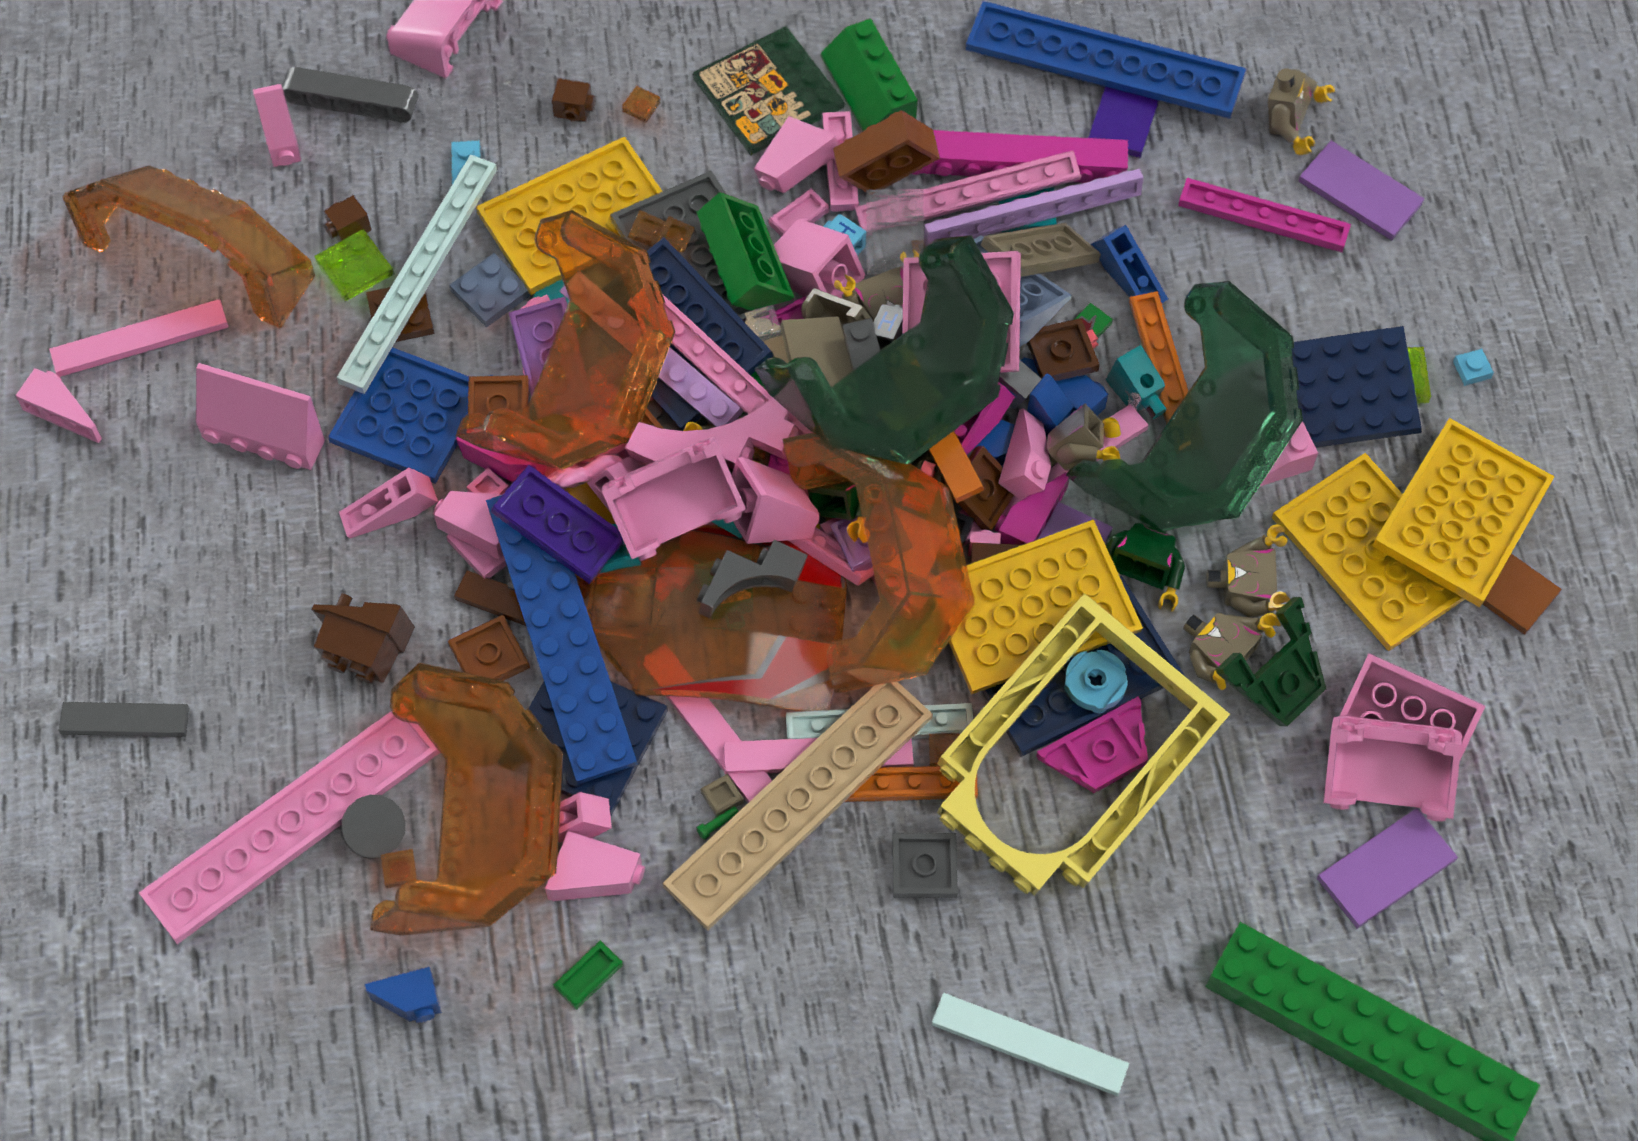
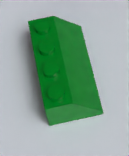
(868, 75)
(744, 253)

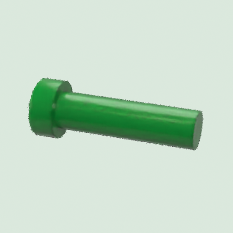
(705, 830)

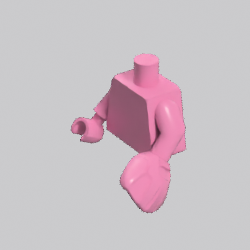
(599, 472)

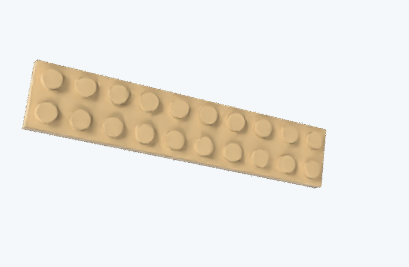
(796, 802)

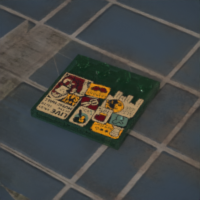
(764, 86)

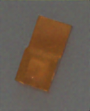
(650, 229)

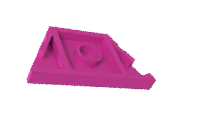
(1101, 749)

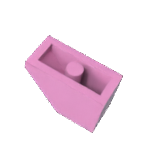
(584, 815)

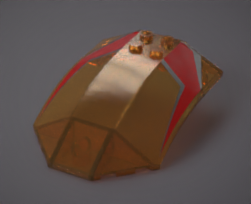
(754, 648)

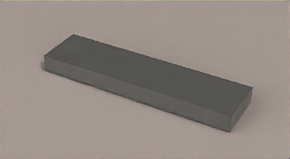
(124, 719)

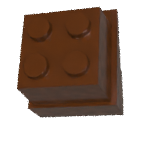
(362, 637)

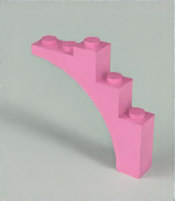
(762, 429)

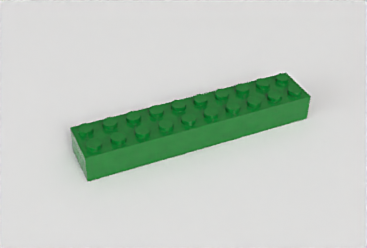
(1372, 1036)

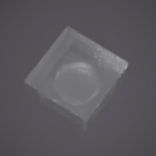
(764, 323)

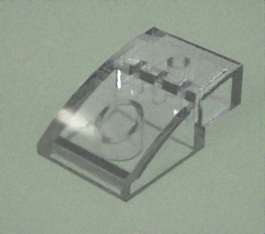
(892, 227)

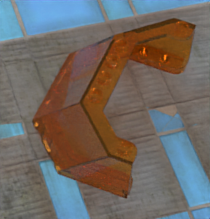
(267, 262)
(600, 358)
(913, 558)
(495, 805)

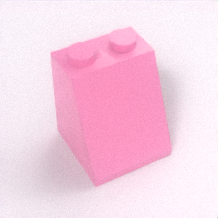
(816, 258)
(773, 504)

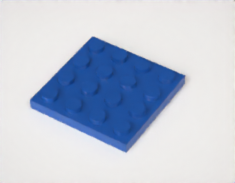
(406, 415)

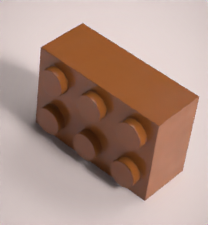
(886, 152)

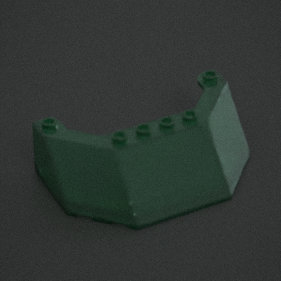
(922, 380)
(1223, 429)

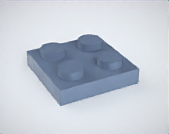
(490, 290)

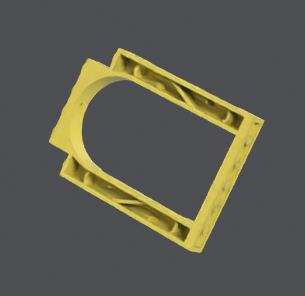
(1089, 854)

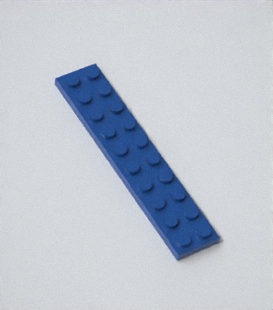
(1106, 59)
(567, 657)

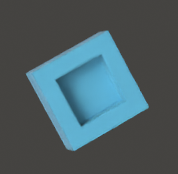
(1473, 367)

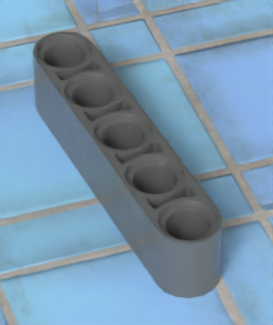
(349, 94)

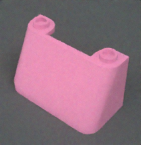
(431, 30)
(672, 497)
(1393, 765)

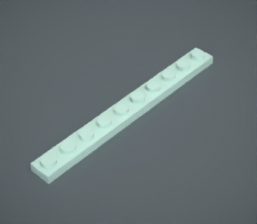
(416, 274)

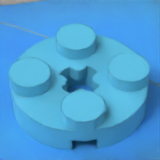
(1096, 697)

